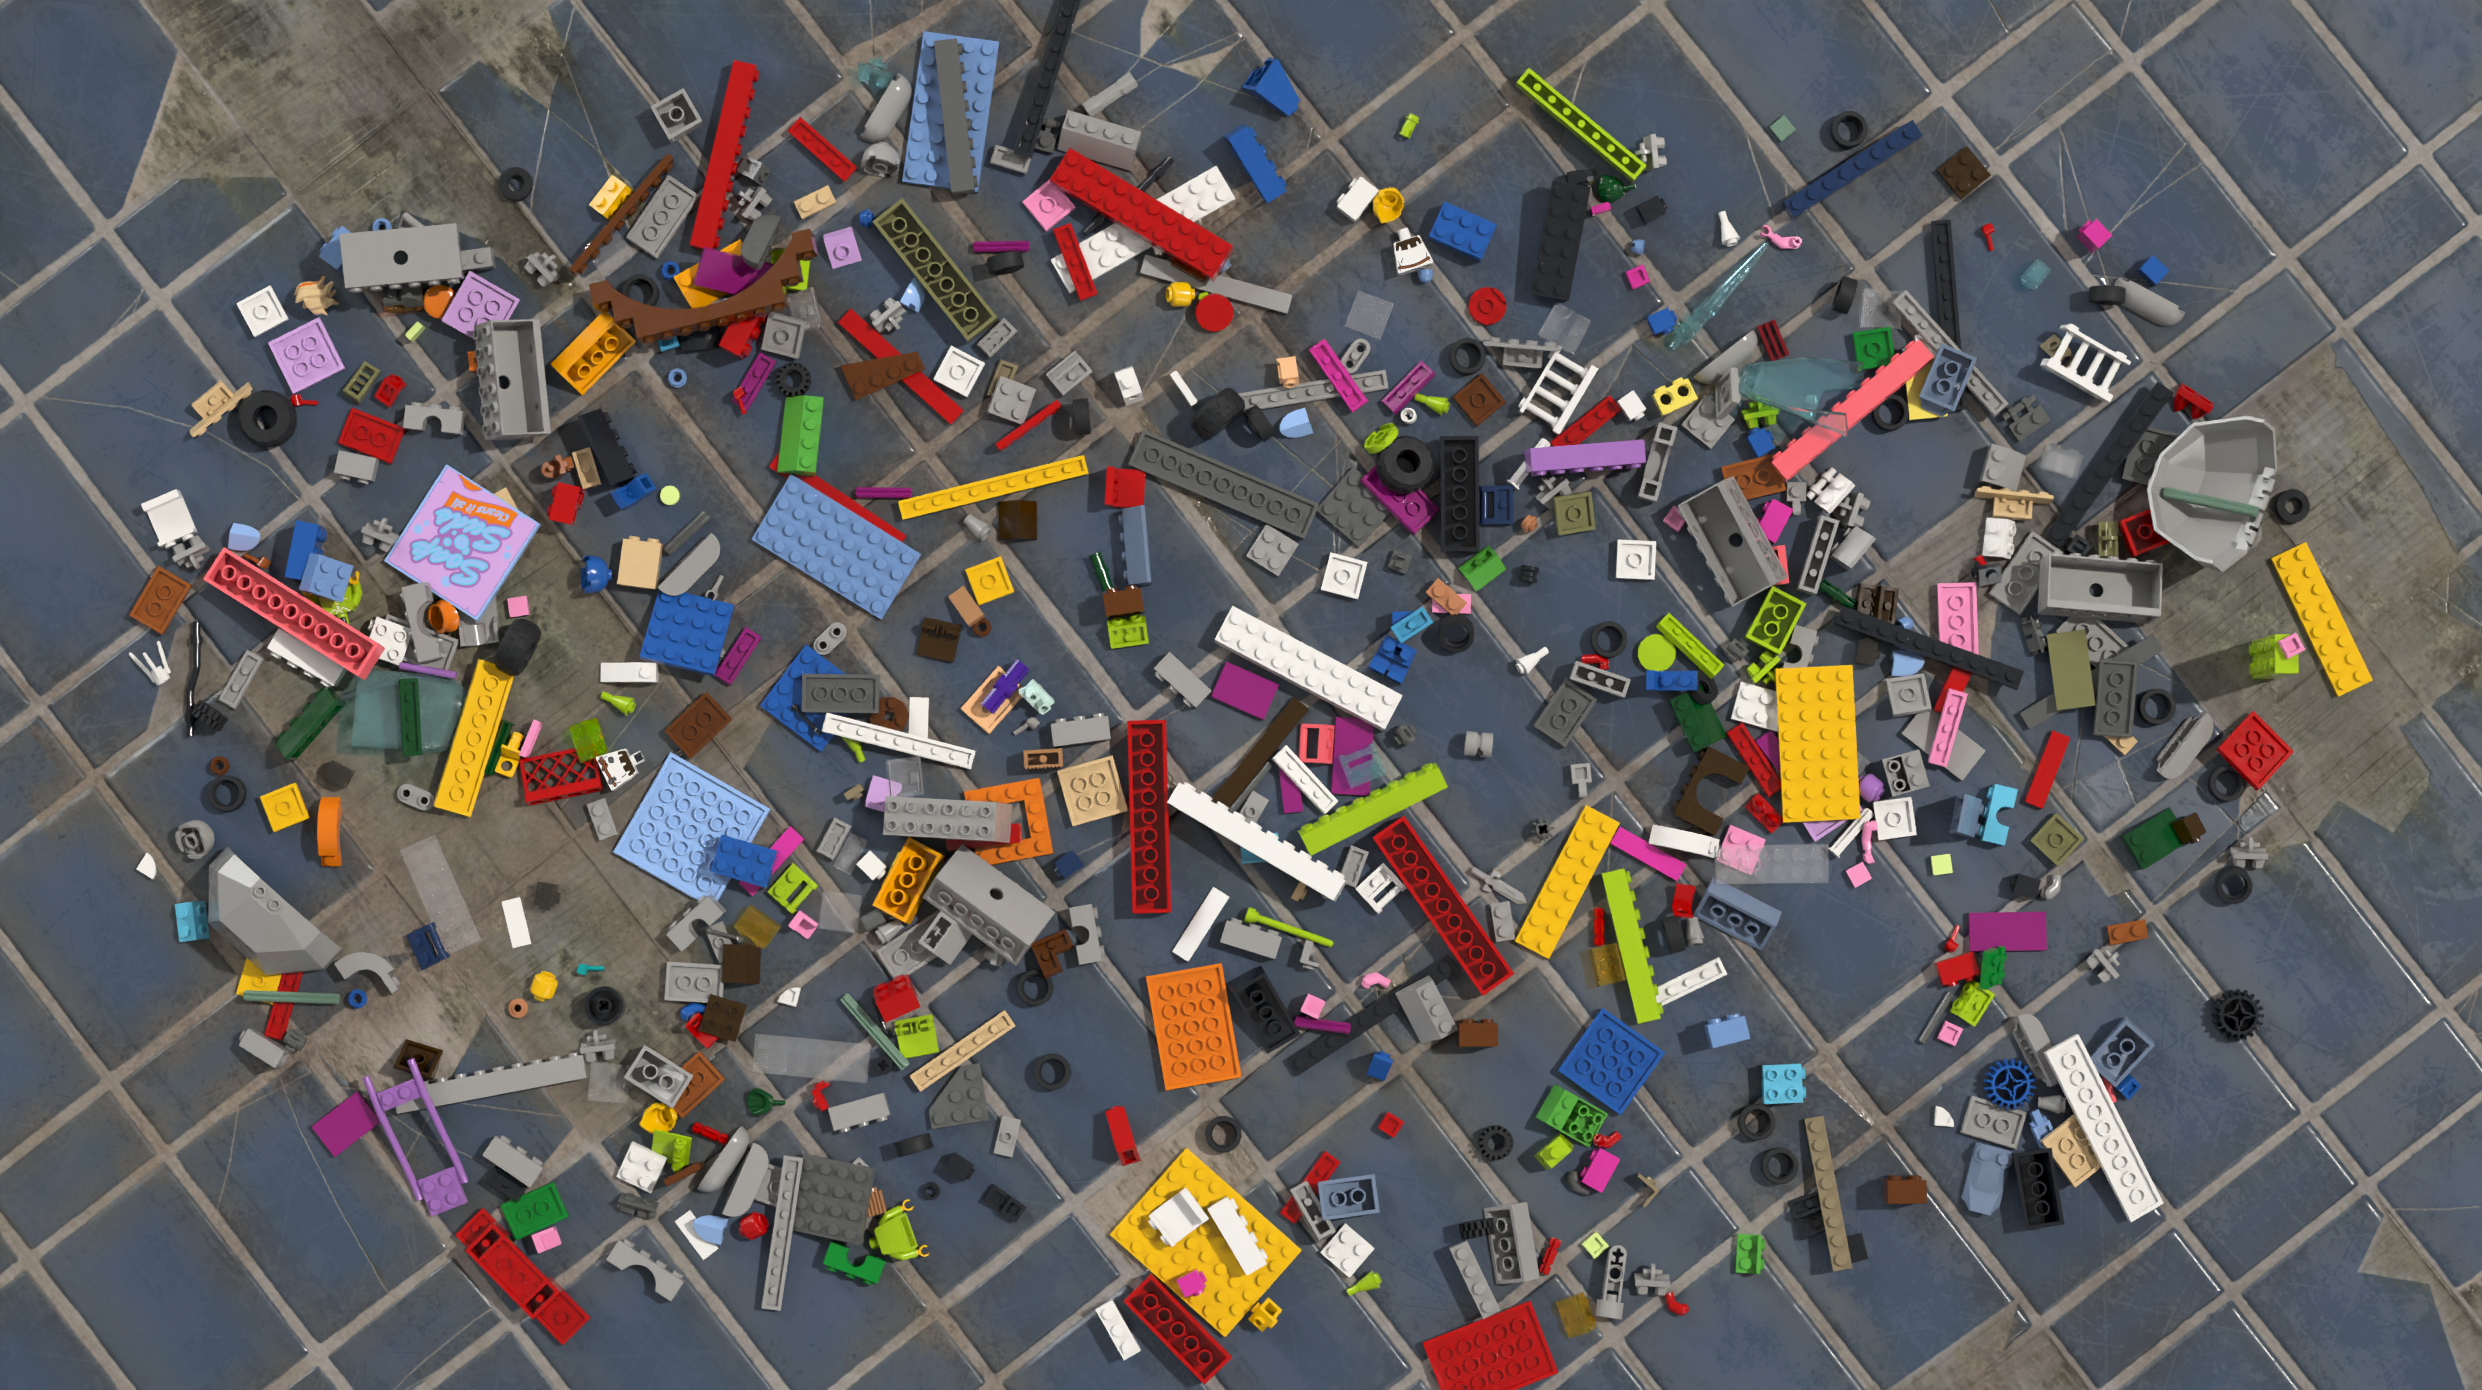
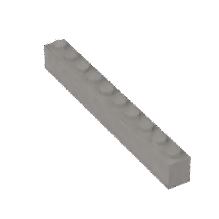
(501, 1081)

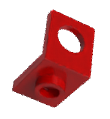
(1683, 900)
(705, 1038)

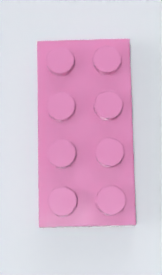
(1958, 615)

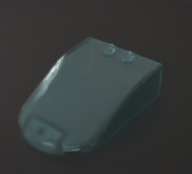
(378, 710)

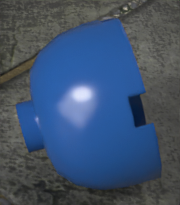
(594, 574)

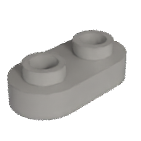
(1354, 356)
(831, 639)
(416, 796)

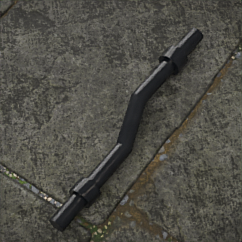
(1158, 172)
(196, 641)

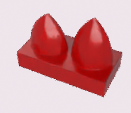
(2185, 396)
(1764, 813)

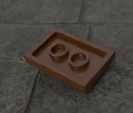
(698, 725)

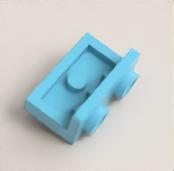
(192, 921)

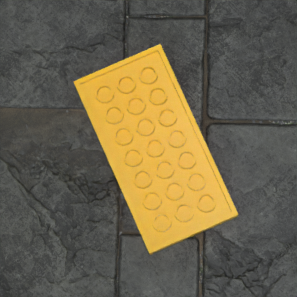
(1817, 743)

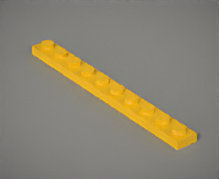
(993, 487)

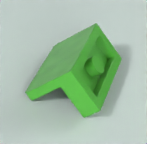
(1482, 568)

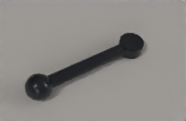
(795, 707)
(885, 1030)

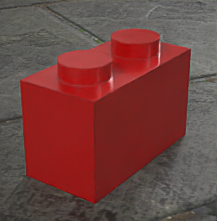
(1956, 969)

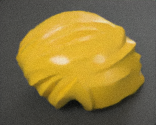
(1388, 204)
(658, 1117)

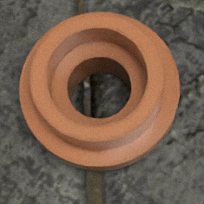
(1529, 524)
(522, 1003)

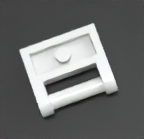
(1376, 883)

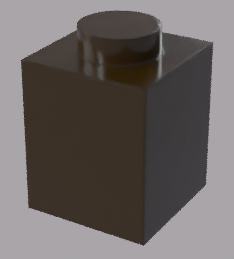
(2189, 828)

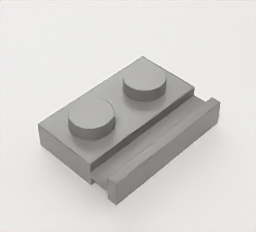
(1069, 373)

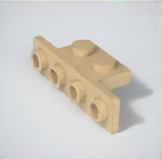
(215, 403)
(2013, 504)

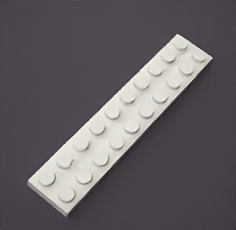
(1117, 245)
(2103, 1127)

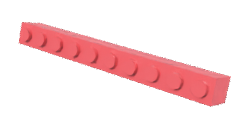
(1856, 407)

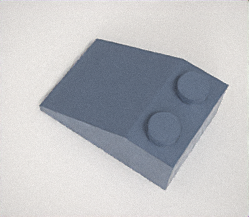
(1966, 816)
(2121, 1051)
(1348, 1197)

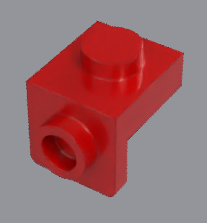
(819, 1100)

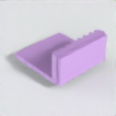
(842, 247)
(876, 794)

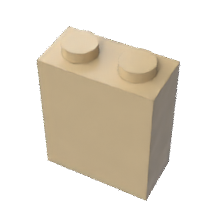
(640, 563)

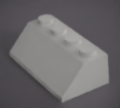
(1099, 140)
(1512, 1244)

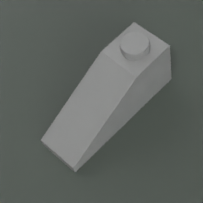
(1311, 1212)

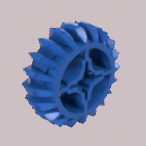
(2012, 1092)

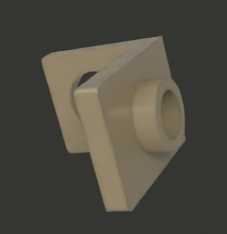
(2050, 347)
(1650, 1182)

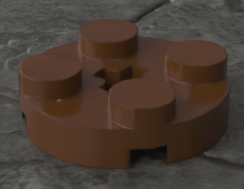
(892, 705)

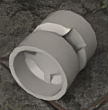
(1478, 744)

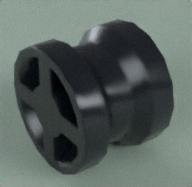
(1529, 574)
(886, 1066)

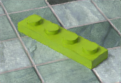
(1690, 645)

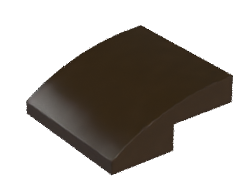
(1877, 601)

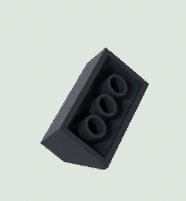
(607, 448)
(2038, 1188)

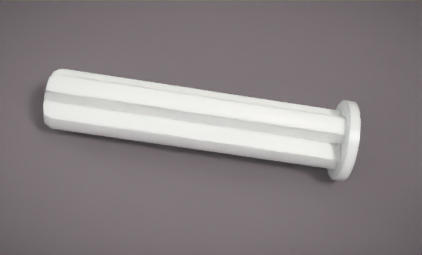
(1521, 474)
(1850, 833)

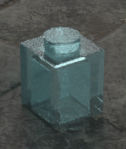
(2035, 274)

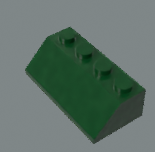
(309, 724)

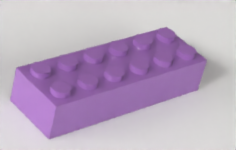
(1585, 456)

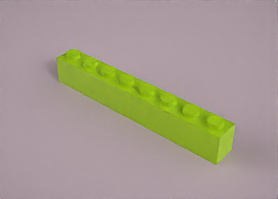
(1580, 125)
(1373, 808)
(1631, 945)

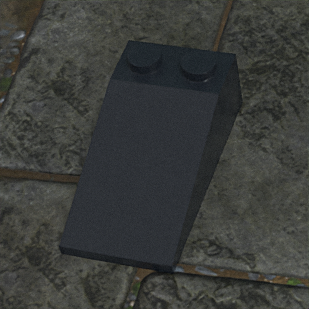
(1264, 1009)

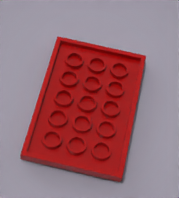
(1492, 1352)

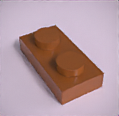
(2127, 932)

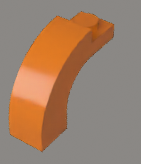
(328, 831)

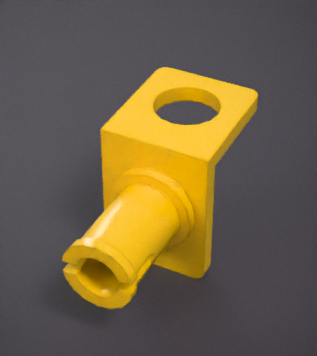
(511, 754)

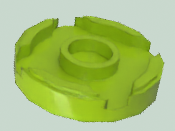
(1378, 441)
(1656, 652)

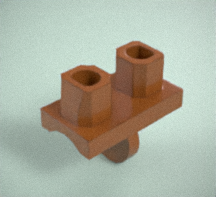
(557, 467)

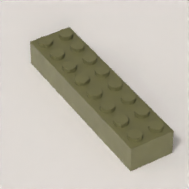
(935, 270)

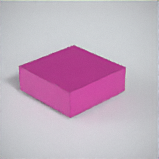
(1600, 209)
(1637, 277)

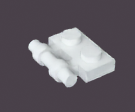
(1834, 493)

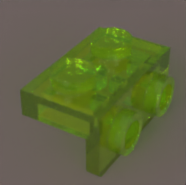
(588, 739)

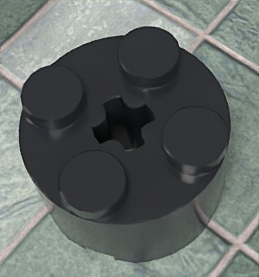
(594, 1005)

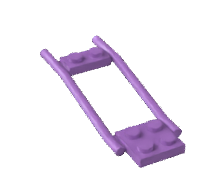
(444, 1188)

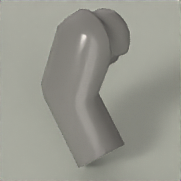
(2053, 889)

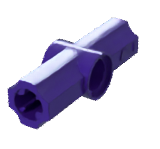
(1005, 686)

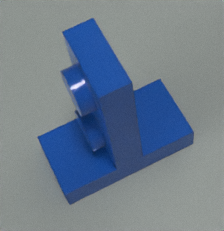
(1671, 680)

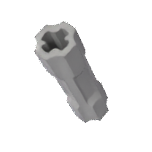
(1112, 93)

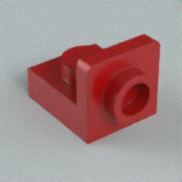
(390, 389)

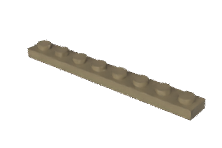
(1828, 1193)

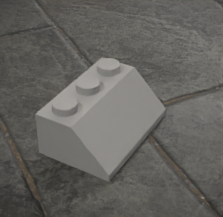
(1426, 1010)

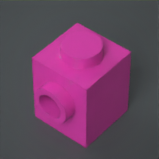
(1192, 1283)

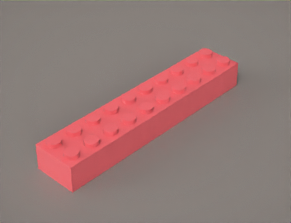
(294, 613)

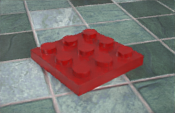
(2254, 750)

